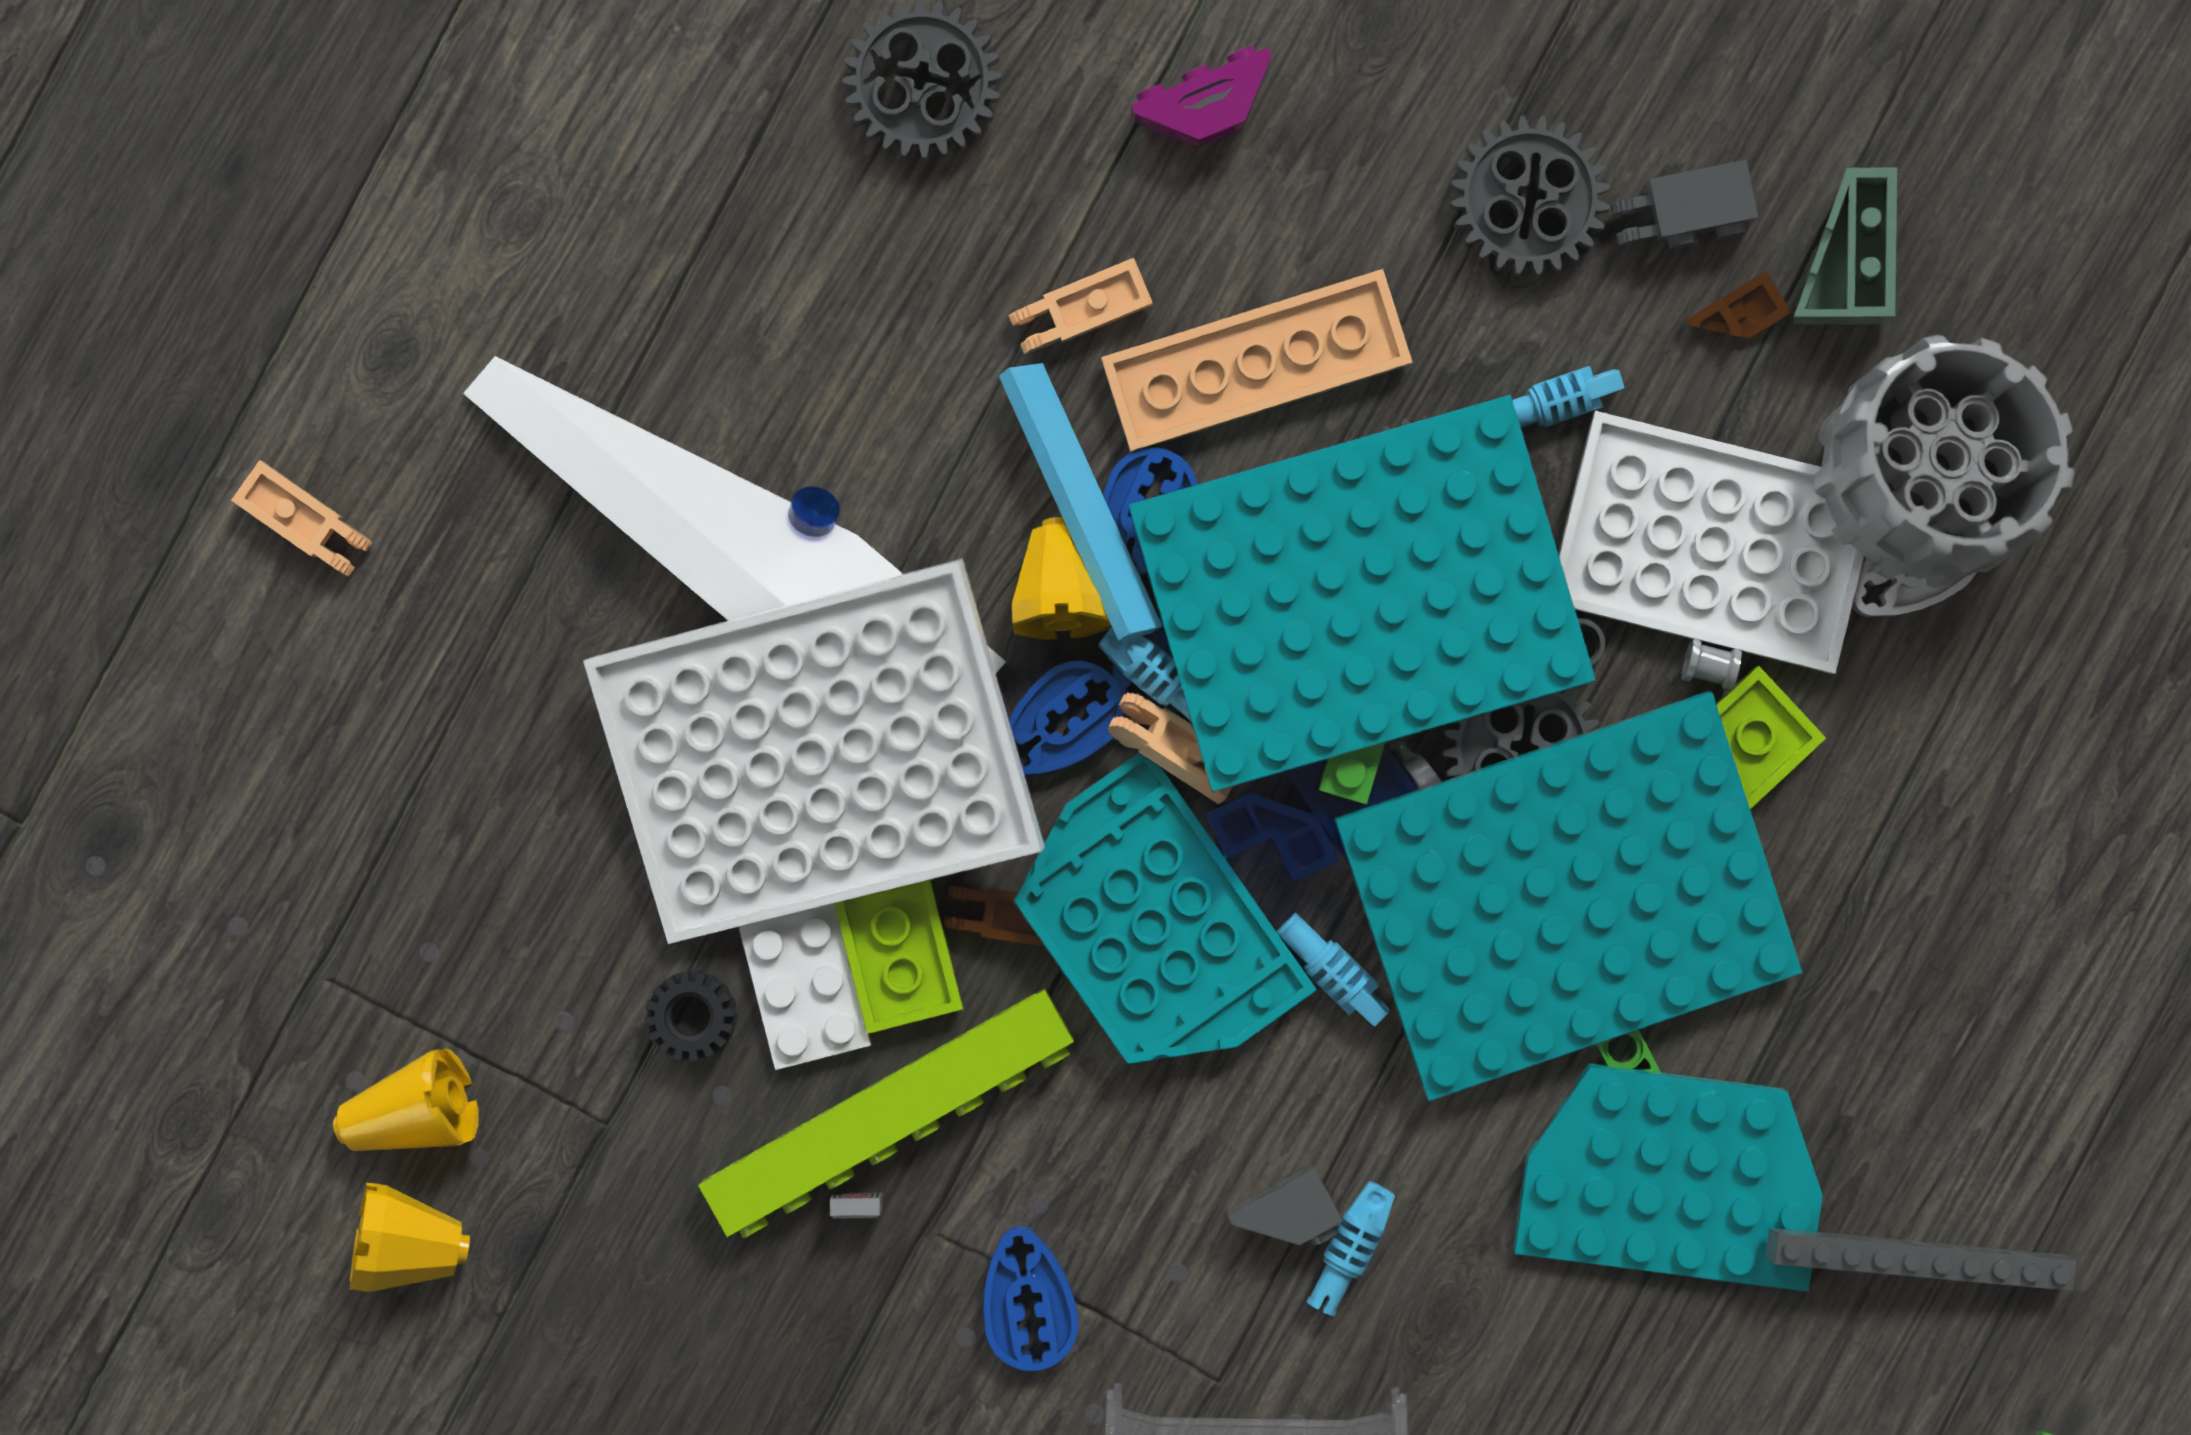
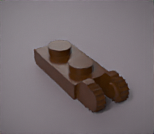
(1001, 916)

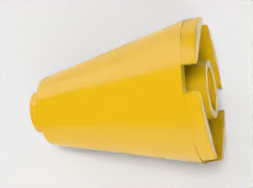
(412, 1108)

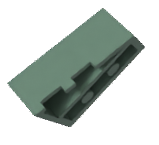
(1857, 254)

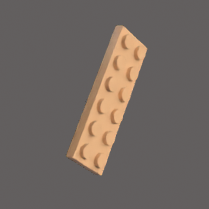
(1256, 360)

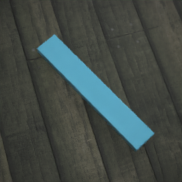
(1080, 501)

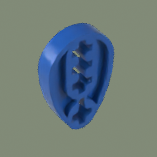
(1126, 481)
(1051, 694)
(1002, 1313)

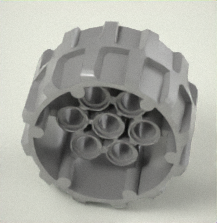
(1999, 400)

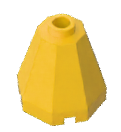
(1055, 588)
(403, 1241)

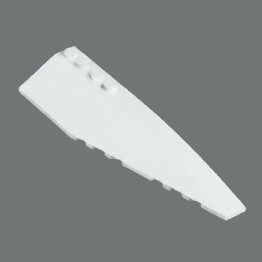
(690, 515)

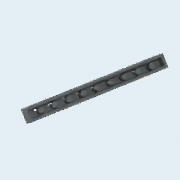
(1920, 1259)

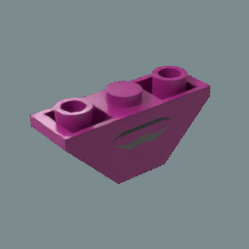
(1207, 102)

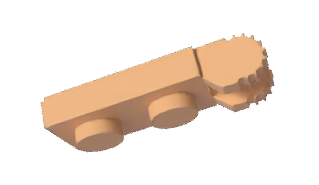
(1086, 305)
(296, 515)
(1167, 742)

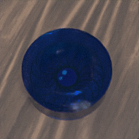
(813, 511)

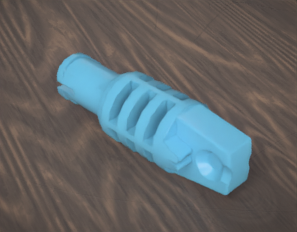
(1566, 396)
(1147, 668)
(1334, 970)
(1352, 1245)

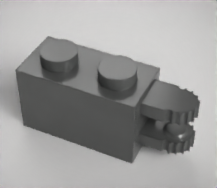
(1692, 205)

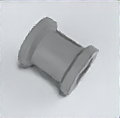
(1711, 664)

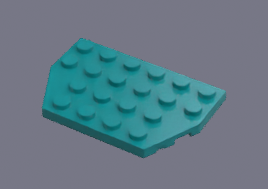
(1155, 922)
(1669, 1178)

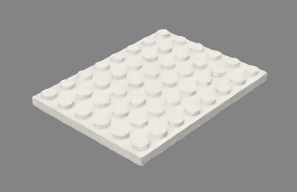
(815, 752)

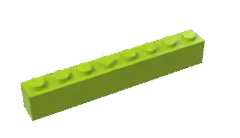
(887, 1112)

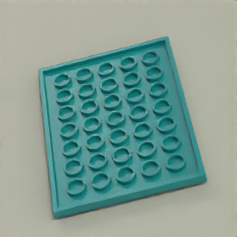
(1361, 593)
(1568, 895)

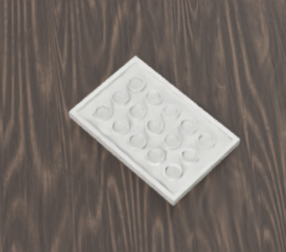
(1707, 544)

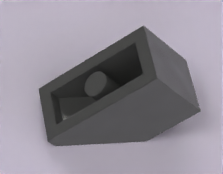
(1290, 1210)

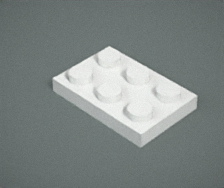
(804, 986)

